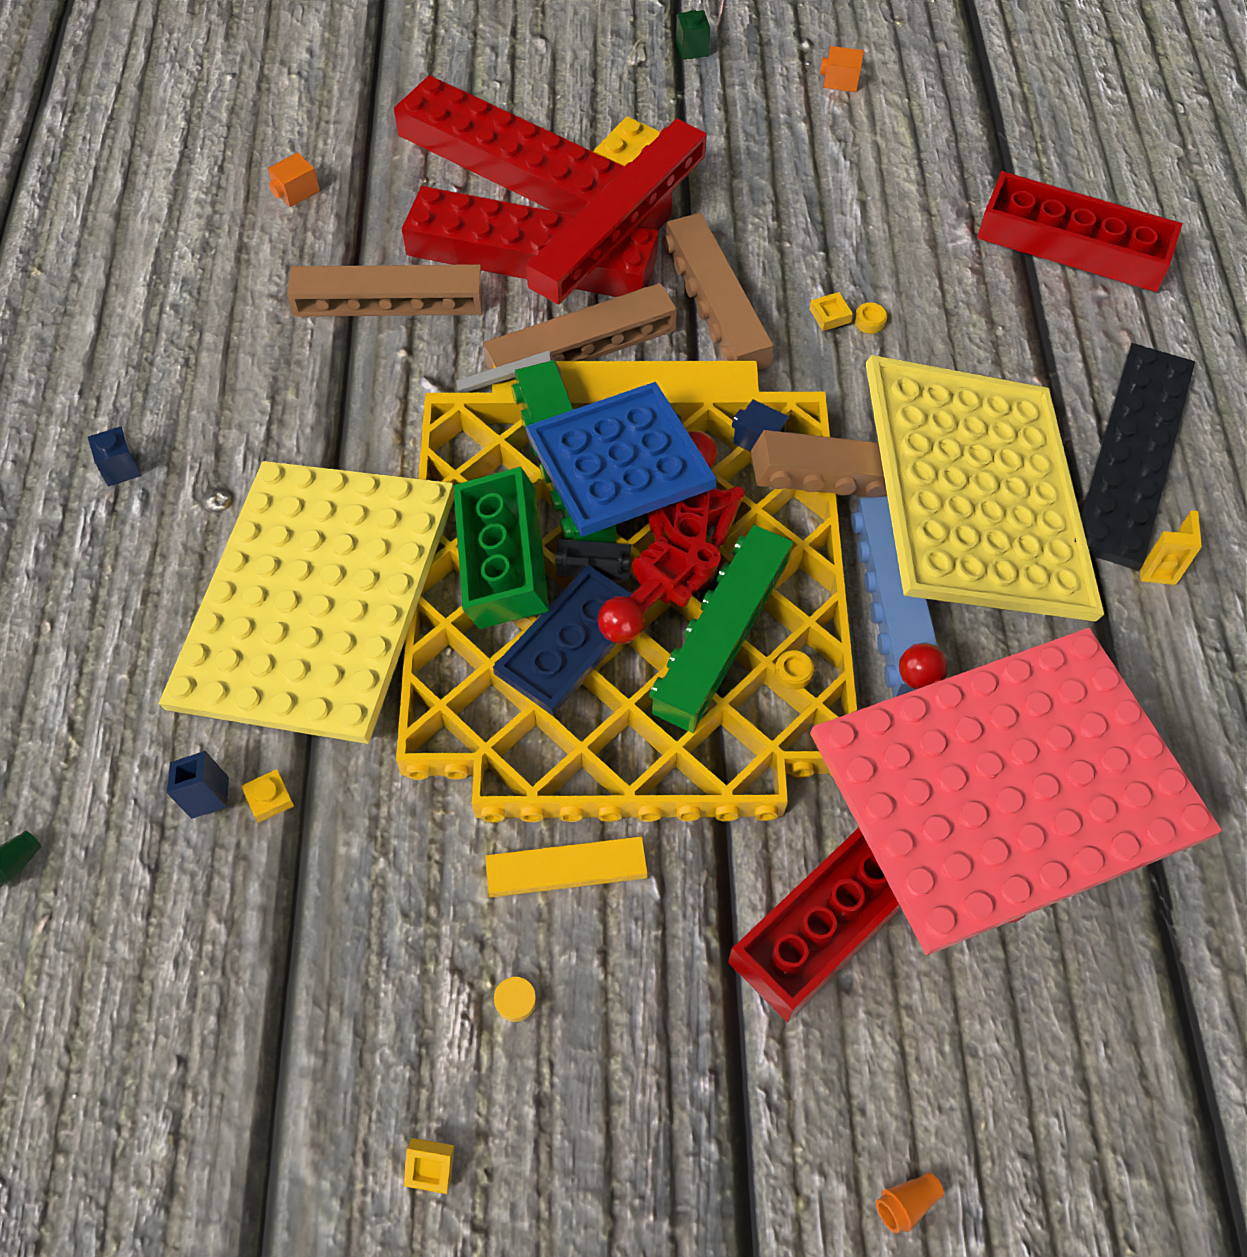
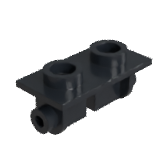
(607, 558)

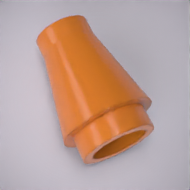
(908, 1202)

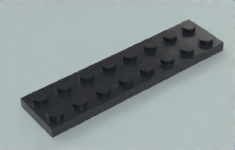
(1135, 455)

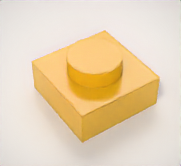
(831, 311)
(267, 796)
(428, 1165)

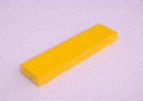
(565, 867)

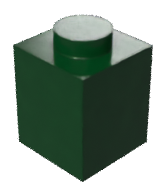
(693, 34)

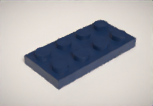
(561, 643)

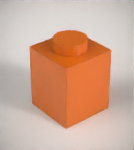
(842, 68)
(293, 179)

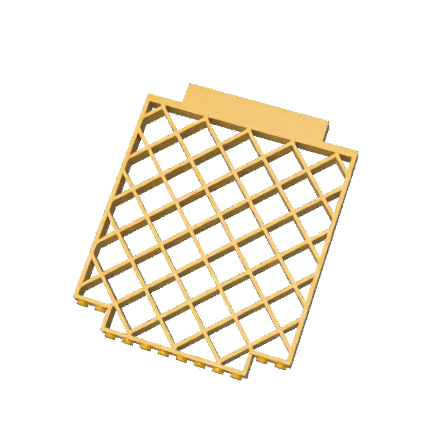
(706, 399)

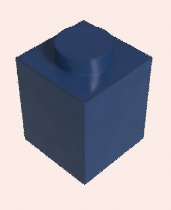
(753, 420)
(114, 456)
(198, 785)

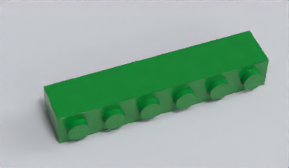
(543, 397)
(721, 628)

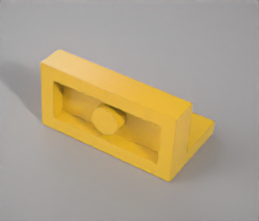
(1173, 553)

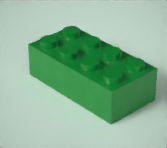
(500, 548)

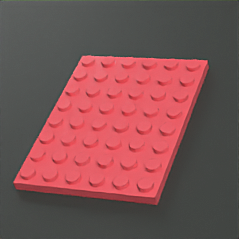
(1011, 788)

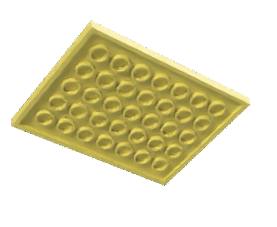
(980, 491)
(311, 601)

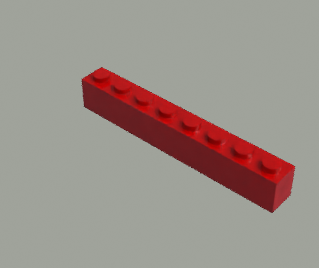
(615, 211)

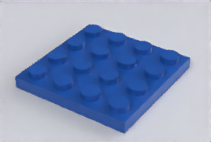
(620, 458)

